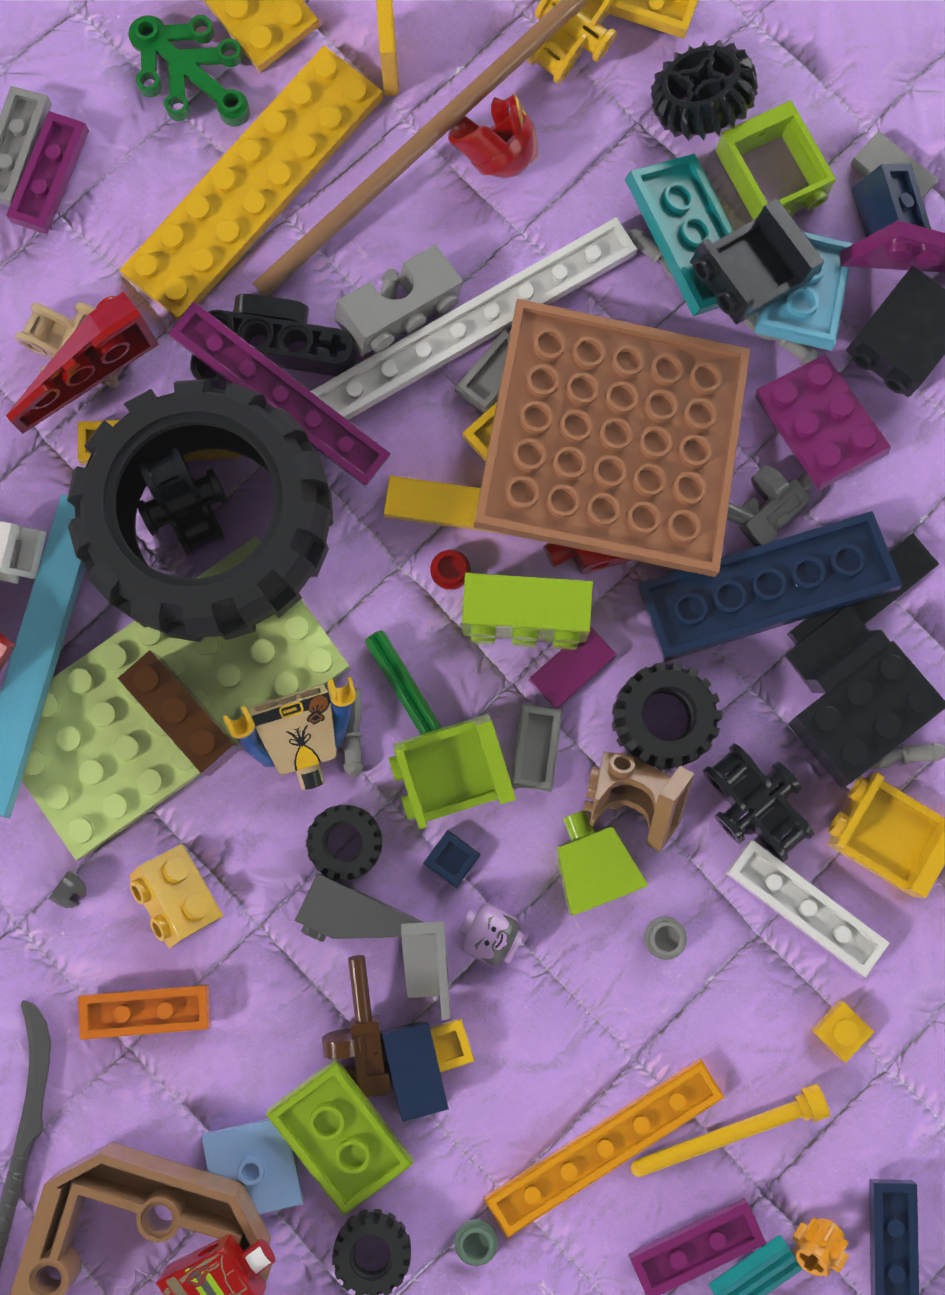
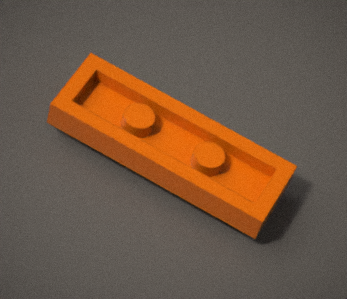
(144, 1011)

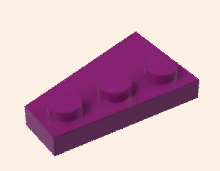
(898, 249)

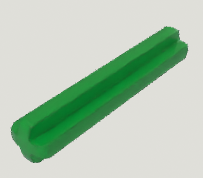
(402, 682)

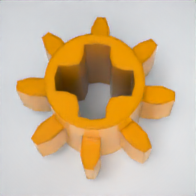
(820, 1247)

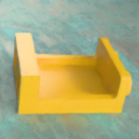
(891, 835)

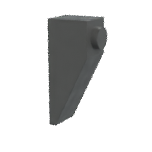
(347, 913)

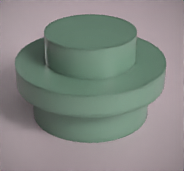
(476, 1242)

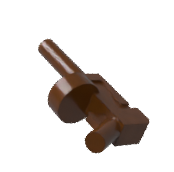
(363, 1038)

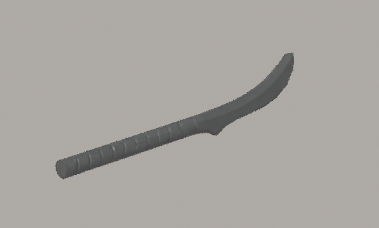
(31, 1119)

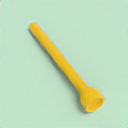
(807, 1105)

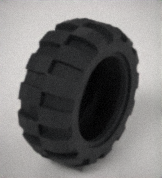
(197, 420)

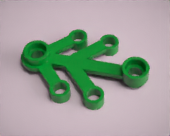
(186, 64)

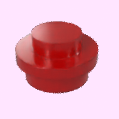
(449, 569)

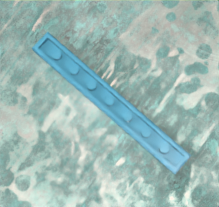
(37, 652)

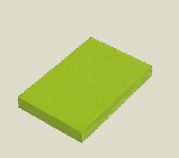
(339, 1136)

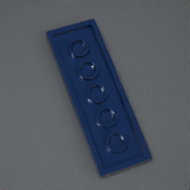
(770, 586)

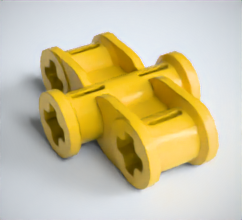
(580, 32)

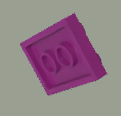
(822, 422)

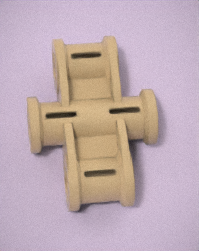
(49, 331)

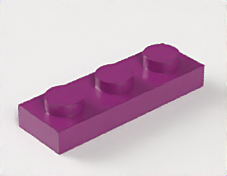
(47, 172)
(697, 1248)

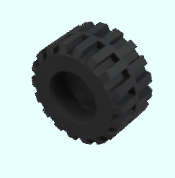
(694, 696)

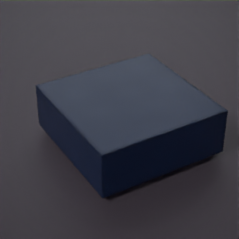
(452, 858)

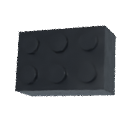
(867, 715)

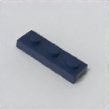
(893, 1237)

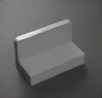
(426, 962)

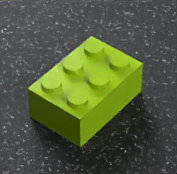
(526, 610)

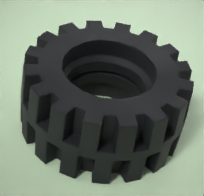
(320, 854)
(368, 1281)

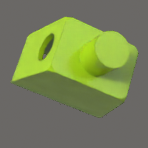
(595, 866)

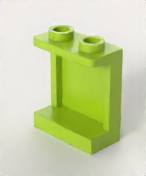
(451, 770)

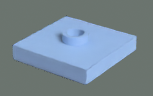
(258, 1159)

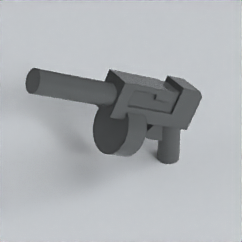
(782, 503)

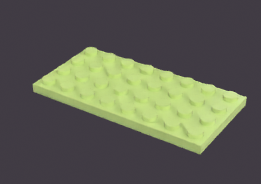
(108, 762)

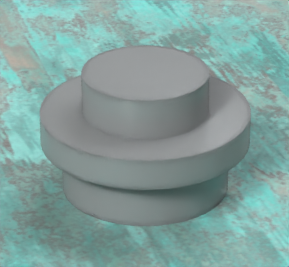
(665, 938)

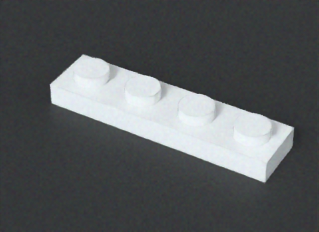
(807, 908)

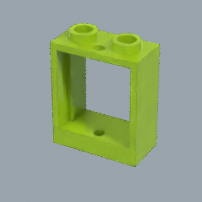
(775, 123)

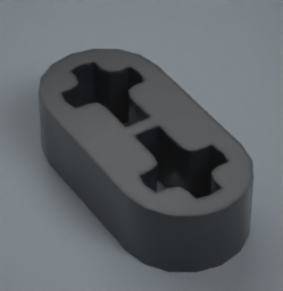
(271, 307)

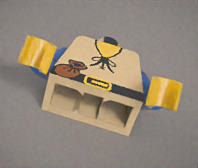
(296, 730)

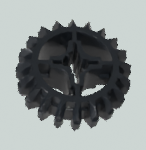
(704, 90)

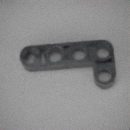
(279, 337)

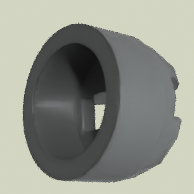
(66, 888)

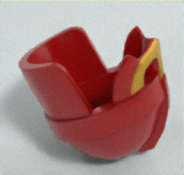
(504, 147)

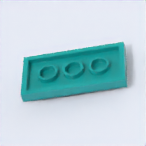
(680, 215)

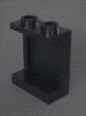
(757, 263)
(904, 334)

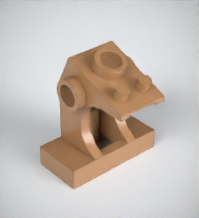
(642, 788)

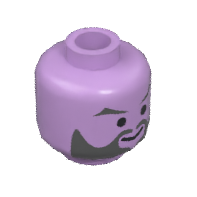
(490, 935)

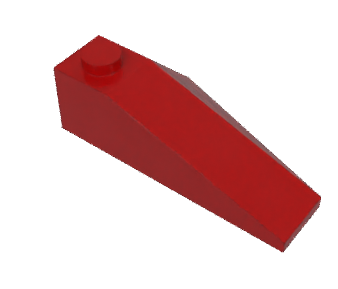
(94, 352)

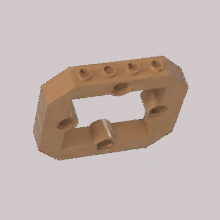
(137, 1184)

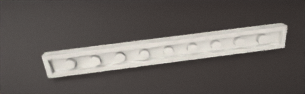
(476, 320)

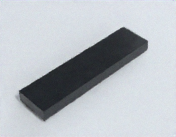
(912, 564)

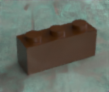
(179, 713)

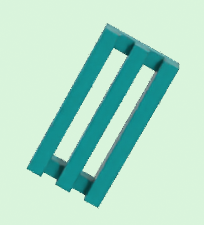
(759, 1271)

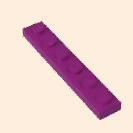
(247, 367)

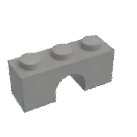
(376, 320)

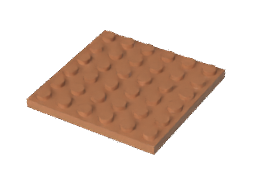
(614, 438)

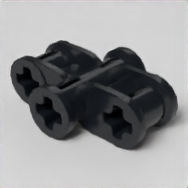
(181, 501)
(768, 814)

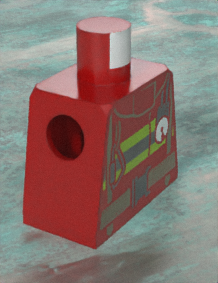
(219, 1270)

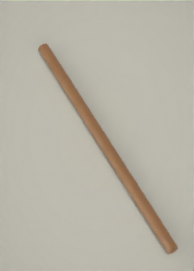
(417, 145)

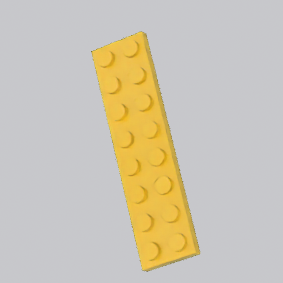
(252, 183)

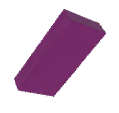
(572, 669)

